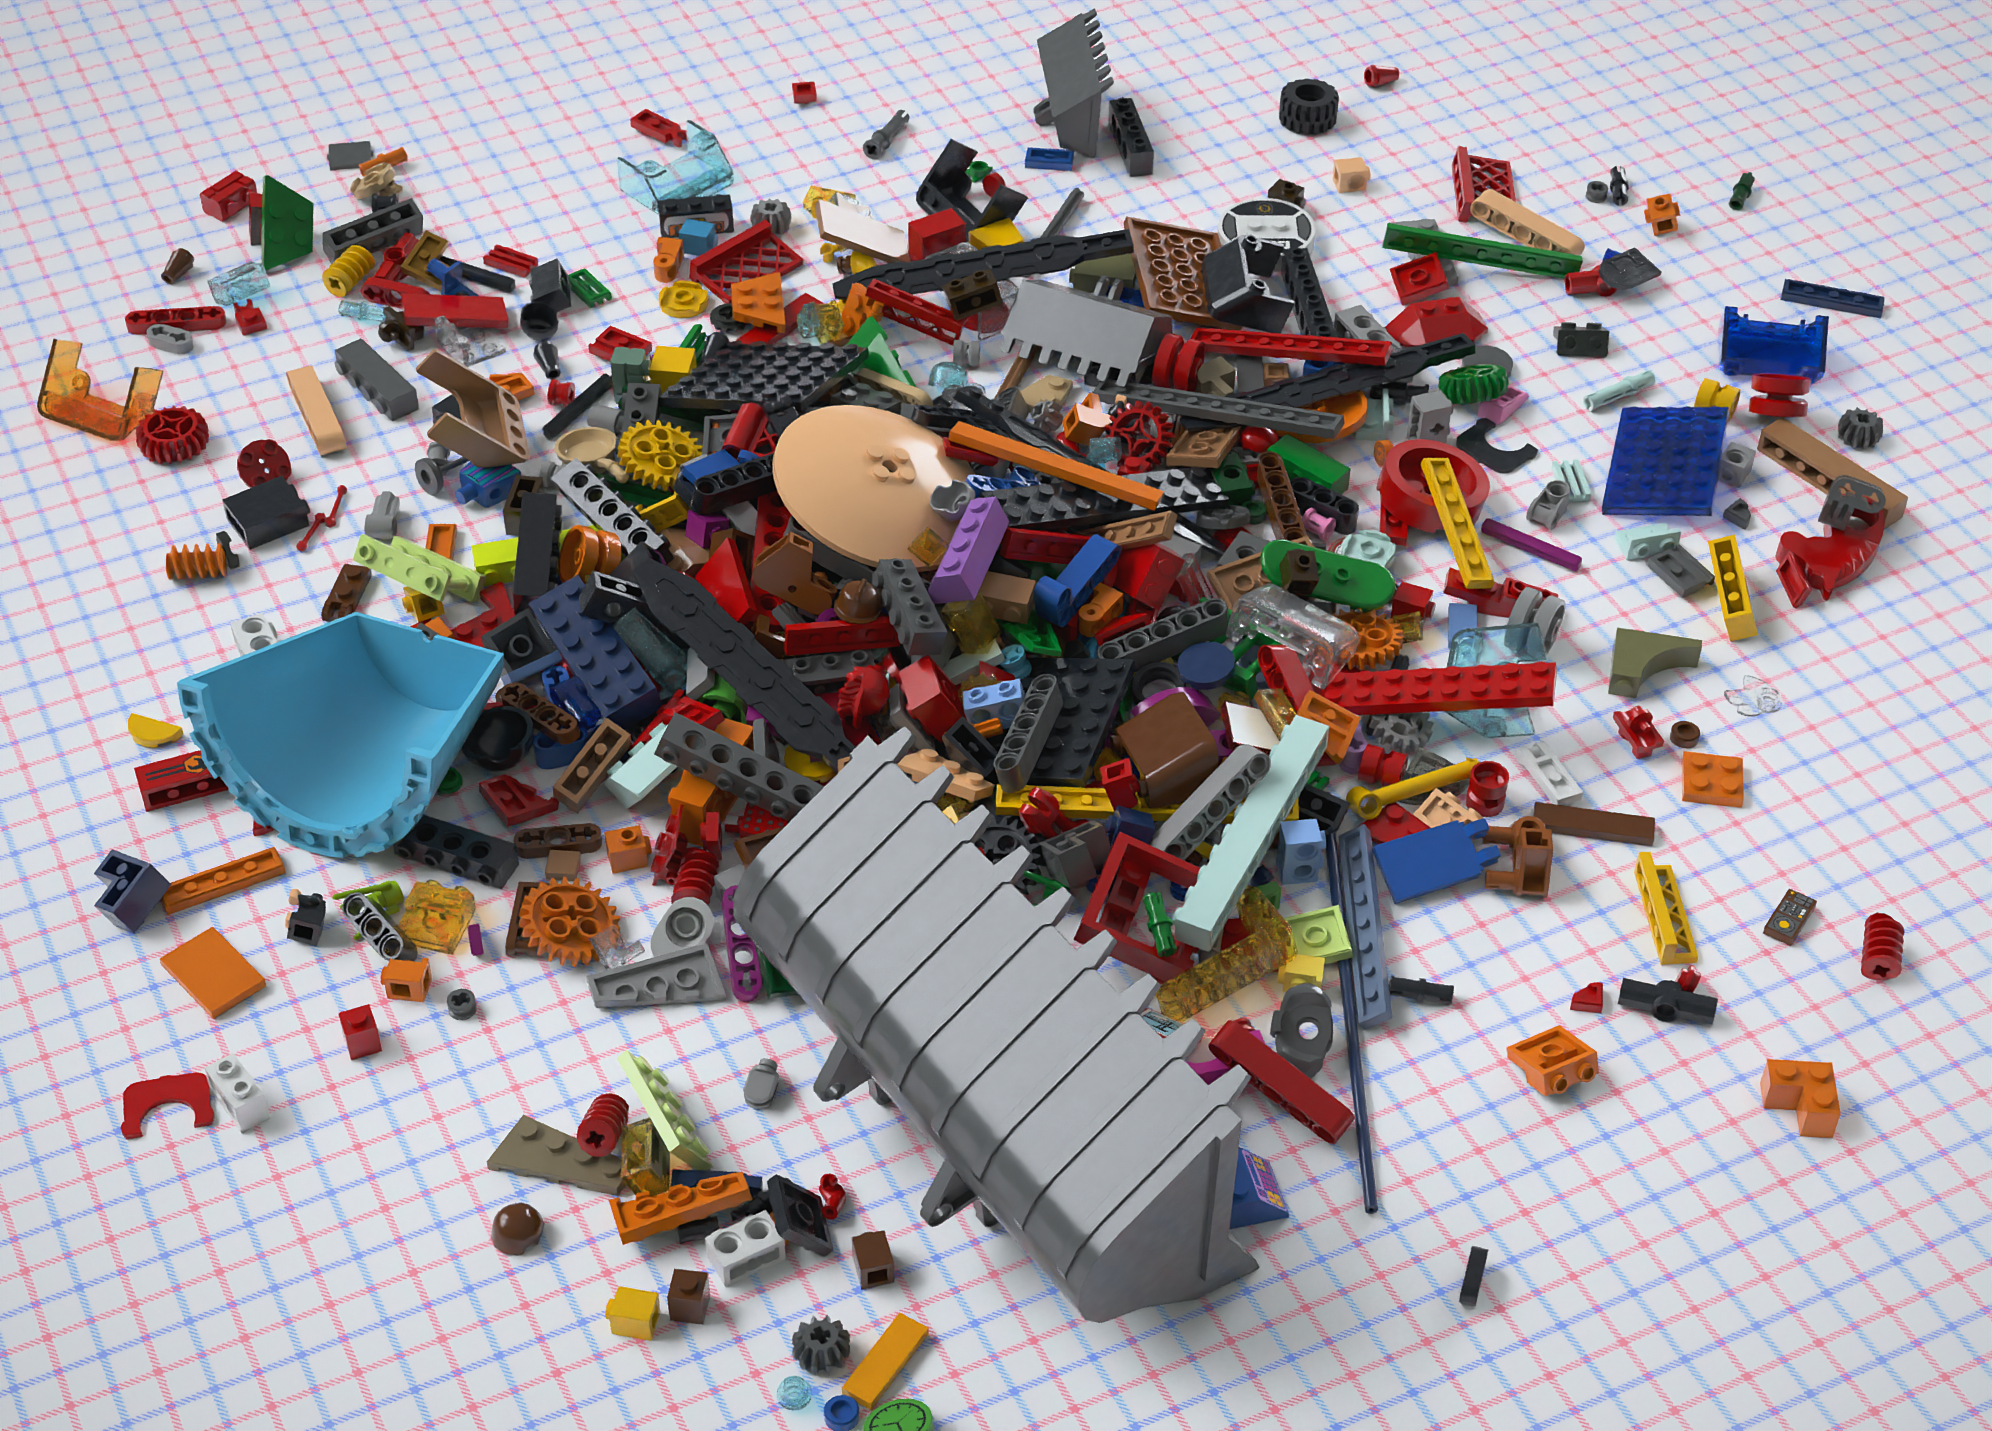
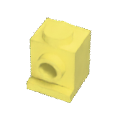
(1300, 971)

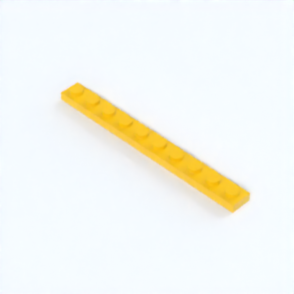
(1094, 804)

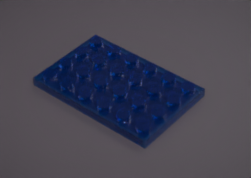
(1666, 461)

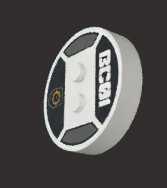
(1270, 221)

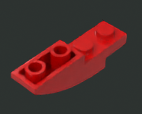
(1489, 601)
(1124, 896)

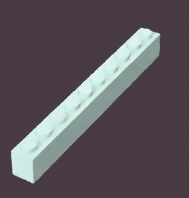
(1250, 834)

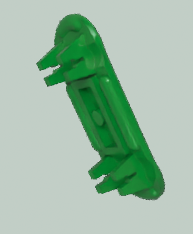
(1341, 577)

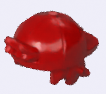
(863, 693)

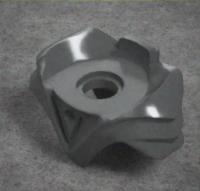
(1299, 1006)

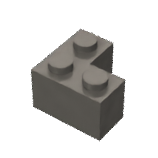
(1076, 854)

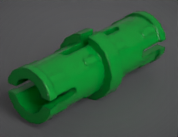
(1159, 924)

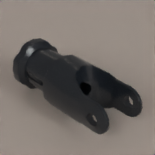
(1399, 391)

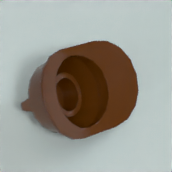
(858, 603)

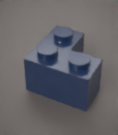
(131, 890)

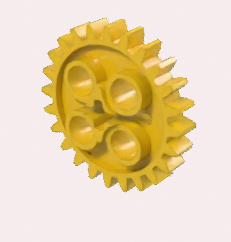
(656, 452)

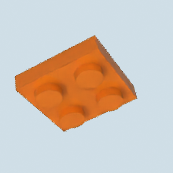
(1712, 779)

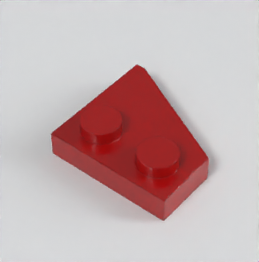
(514, 800)

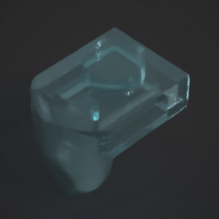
(808, 321)

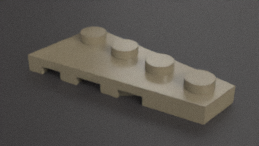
(553, 1154)

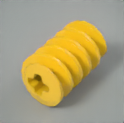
(348, 270)

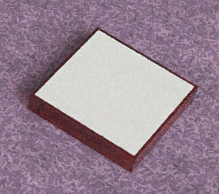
(1247, 726)

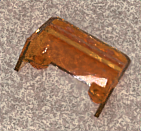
(67, 400)

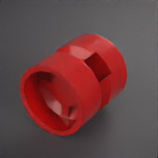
(1382, 767)
(1487, 788)

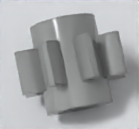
(1047, 416)

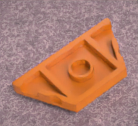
(759, 301)

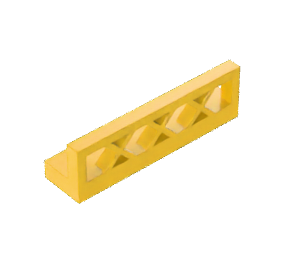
(1660, 916)

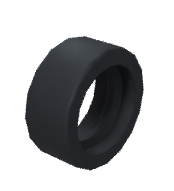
(1152, 672)

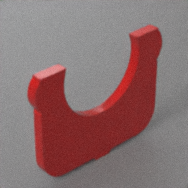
(143, 1096)

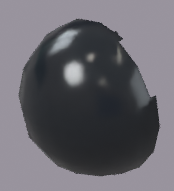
(499, 739)

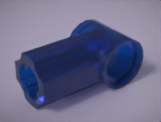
(573, 698)

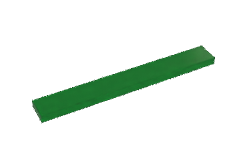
(1480, 251)

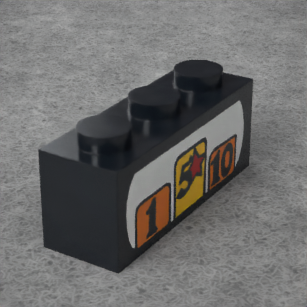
(710, 209)

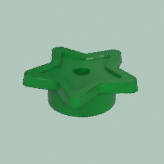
(978, 170)

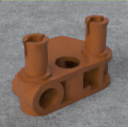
(789, 564)
(1530, 857)

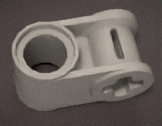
(1550, 504)

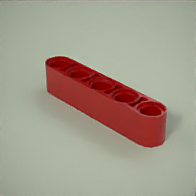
(1285, 672)
(1282, 1082)

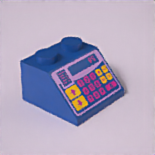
(1256, 1192)

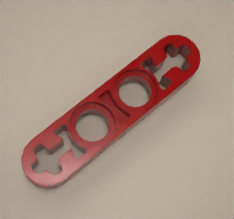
(204, 319)

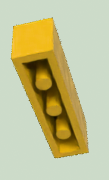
(1732, 588)

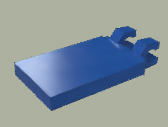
(1434, 859)

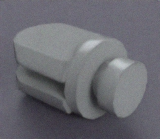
(761, 1084)

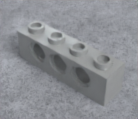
(1360, 324)

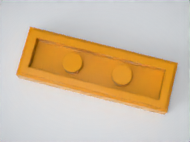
(885, 1361)

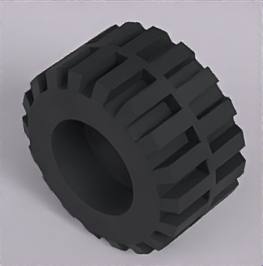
(1308, 106)

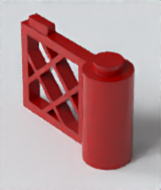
(748, 432)

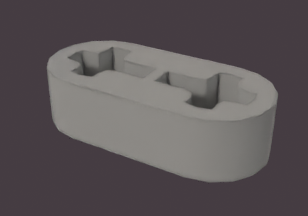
(170, 339)

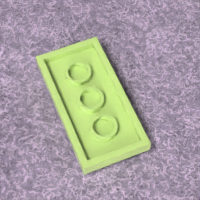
(664, 1110)

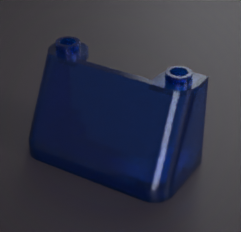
(1771, 347)

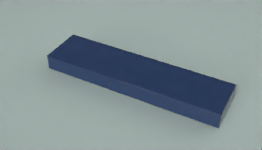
(1833, 298)

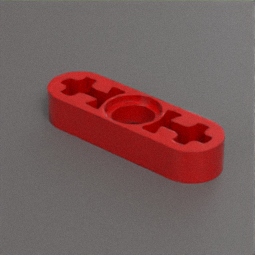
(379, 291)

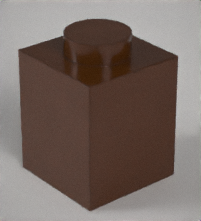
(872, 1259)
(688, 1296)

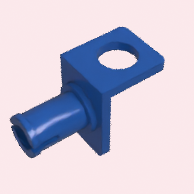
(450, 277)

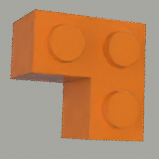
(1806, 1088)

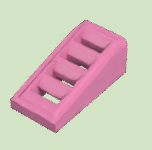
(1504, 406)

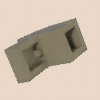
(1216, 378)

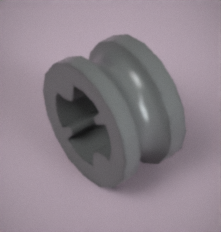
(1596, 191)
(465, 1010)

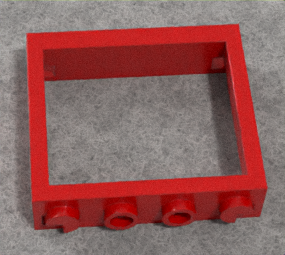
(1129, 949)

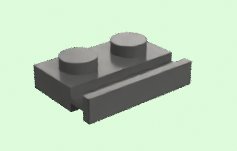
(1680, 571)

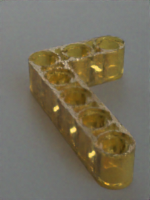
(1237, 966)

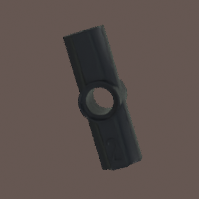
(1667, 1001)

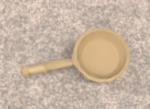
(591, 446)

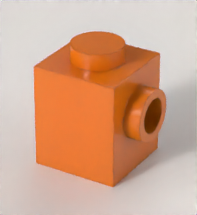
(627, 849)

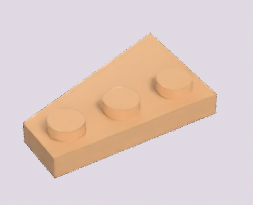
(964, 784)

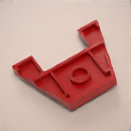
(500, 611)

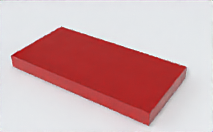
(457, 309)
(727, 582)

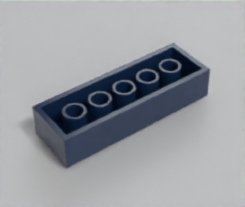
(596, 656)

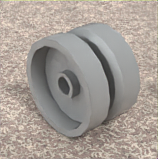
(1547, 613)

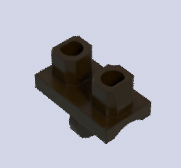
(395, 329)

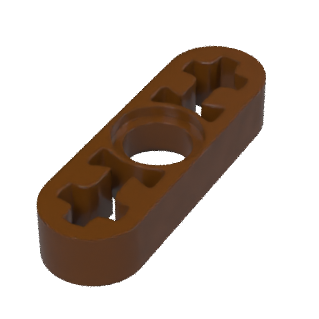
(539, 850)

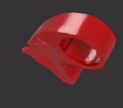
(1838, 555)

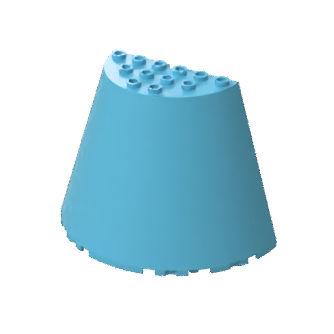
(340, 728)

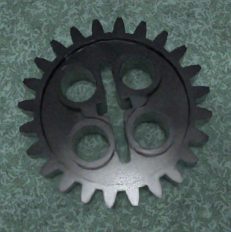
(1003, 835)

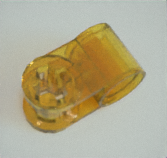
(830, 322)

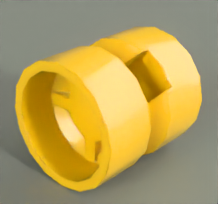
(1712, 394)

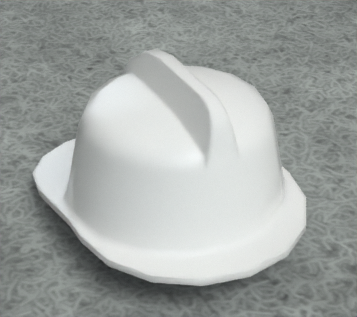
(683, 926)

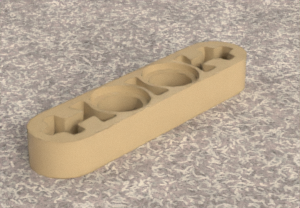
(878, 382)

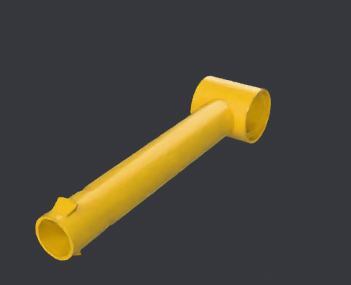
(1406, 788)

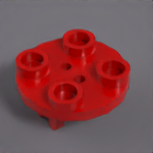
(273, 457)

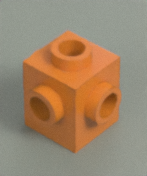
(1660, 209)

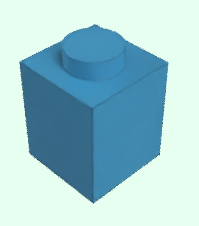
(698, 236)

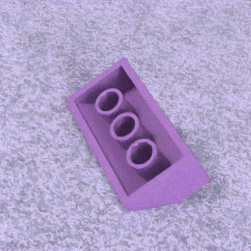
(969, 552)

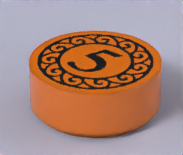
(1381, 450)

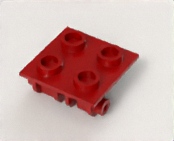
(670, 847)

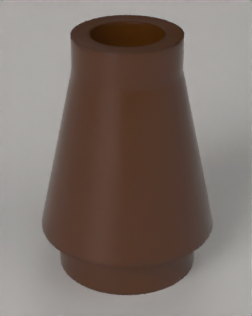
(177, 265)

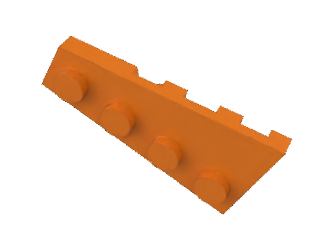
(678, 1206)

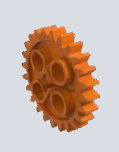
(1378, 639)
(564, 918)

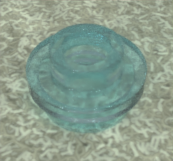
(791, 1385)

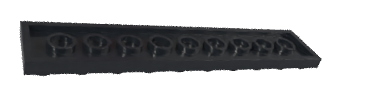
(1073, 505)

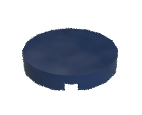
(1206, 665)

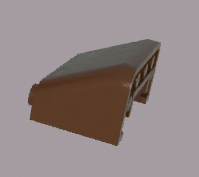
(1168, 749)

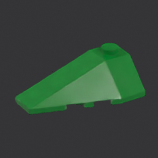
(880, 357)
(1033, 637)

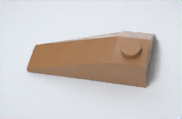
(687, 554)

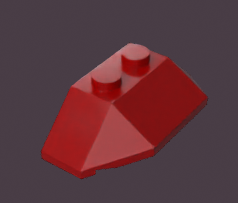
(1436, 320)

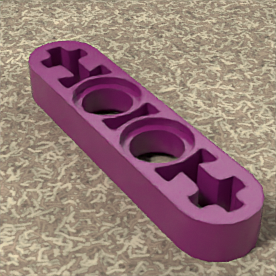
(740, 943)

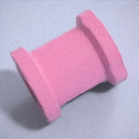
(1326, 526)

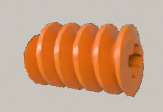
(196, 562)

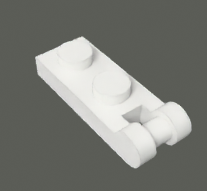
(1549, 773)

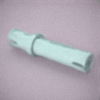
(1627, 387)

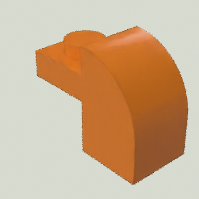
(1085, 420)

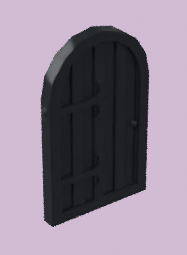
(1628, 270)

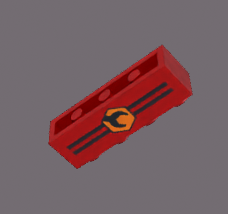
(176, 781)

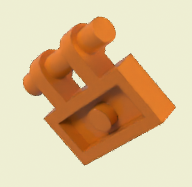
(859, 308)

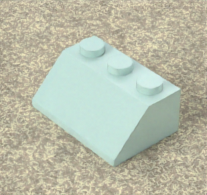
(641, 772)

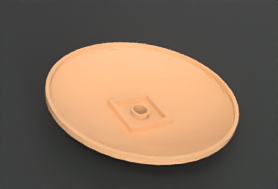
(839, 484)

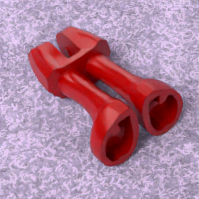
(1048, 812)

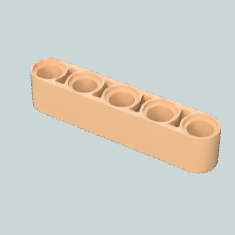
(1524, 224)
(316, 410)

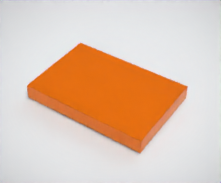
(213, 972)

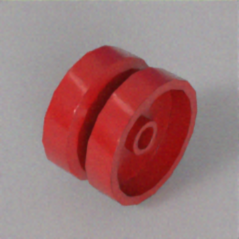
(1178, 363)
(1779, 395)

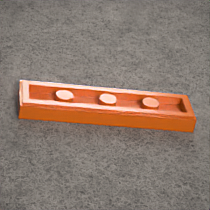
(223, 880)

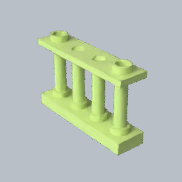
(419, 568)

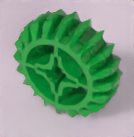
(1474, 383)

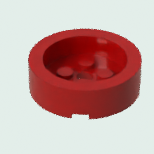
(1406, 488)

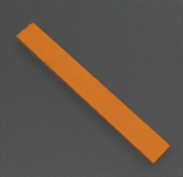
(1056, 465)

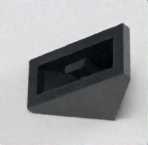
(969, 748)

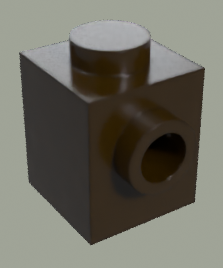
(1288, 192)
(1299, 572)

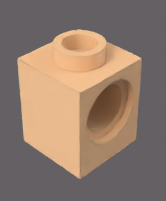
(1350, 174)

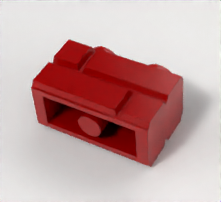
(227, 196)

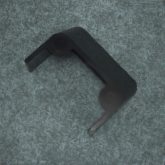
(949, 185)
(1236, 297)

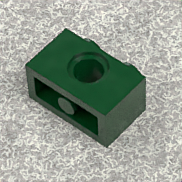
(1233, 480)

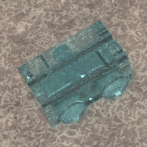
(238, 283)

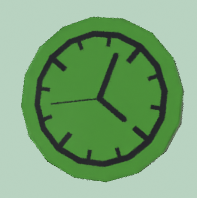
(900, 1416)

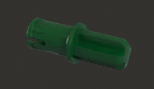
(1741, 191)

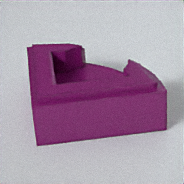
(475, 939)

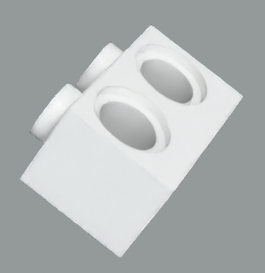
(253, 633)
(237, 1092)
(747, 1253)

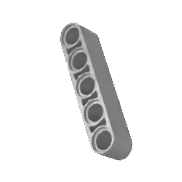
(1212, 801)

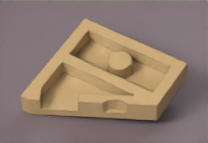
(1050, 388)

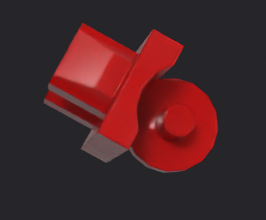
(1638, 729)

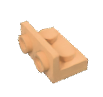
(1444, 808)

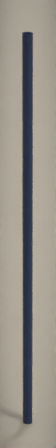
(1352, 1040)

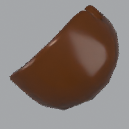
(516, 1228)

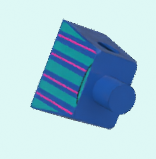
(485, 485)

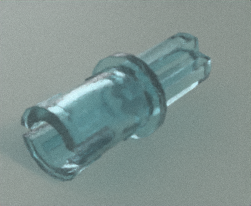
(362, 311)

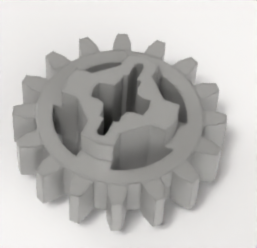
(1401, 728)

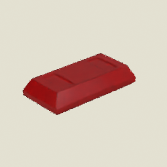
(966, 453)
(1794, 579)

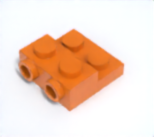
(1554, 1060)

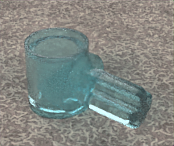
(1104, 449)

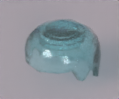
(947, 374)

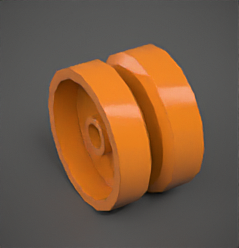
(588, 551)

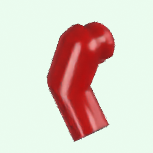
(833, 1195)

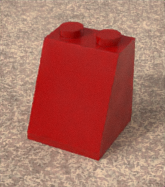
(1148, 573)

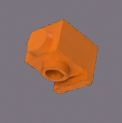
(407, 979)

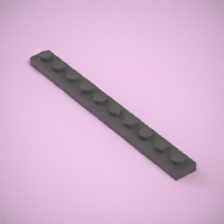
(1226, 409)

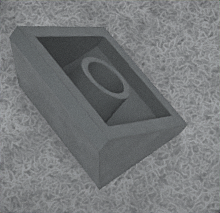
(519, 640)

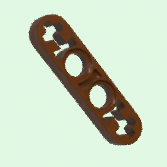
(570, 729)

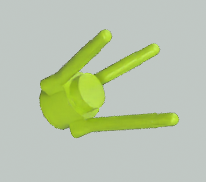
(386, 894)

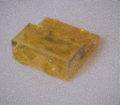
(437, 915)

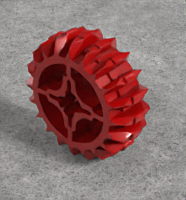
(1142, 427)
(172, 434)

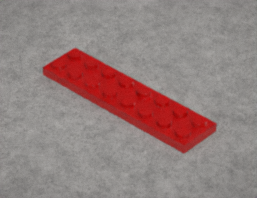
(1444, 688)

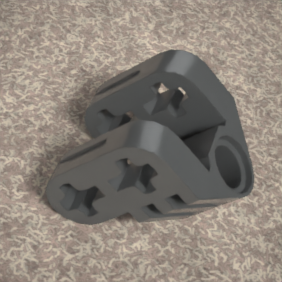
(1839, 508)

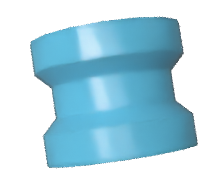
(1016, 661)

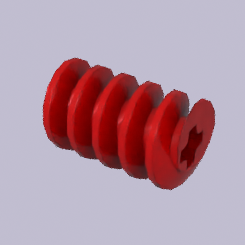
(695, 875)
(1882, 947)
(603, 1124)

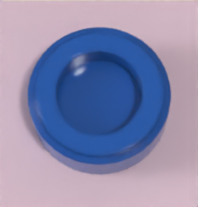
(841, 1413)

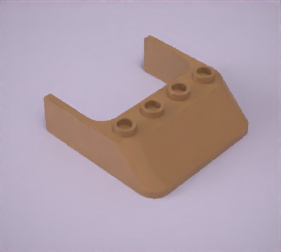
(490, 415)

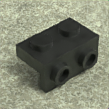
(1581, 341)

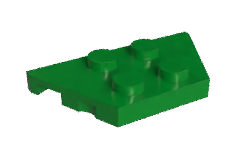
(285, 224)

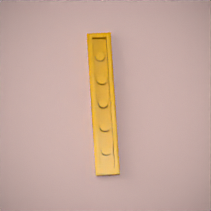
(1457, 523)

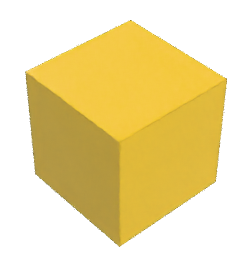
(670, 365)

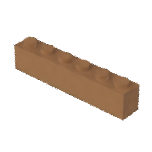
(1821, 464)

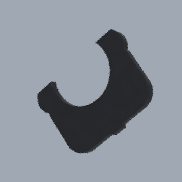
(1500, 461)

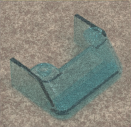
(697, 173)
(1497, 647)

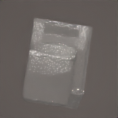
(612, 948)

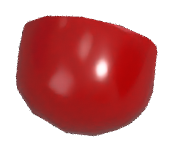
(1257, 438)

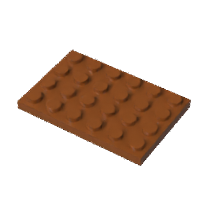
(1170, 270)

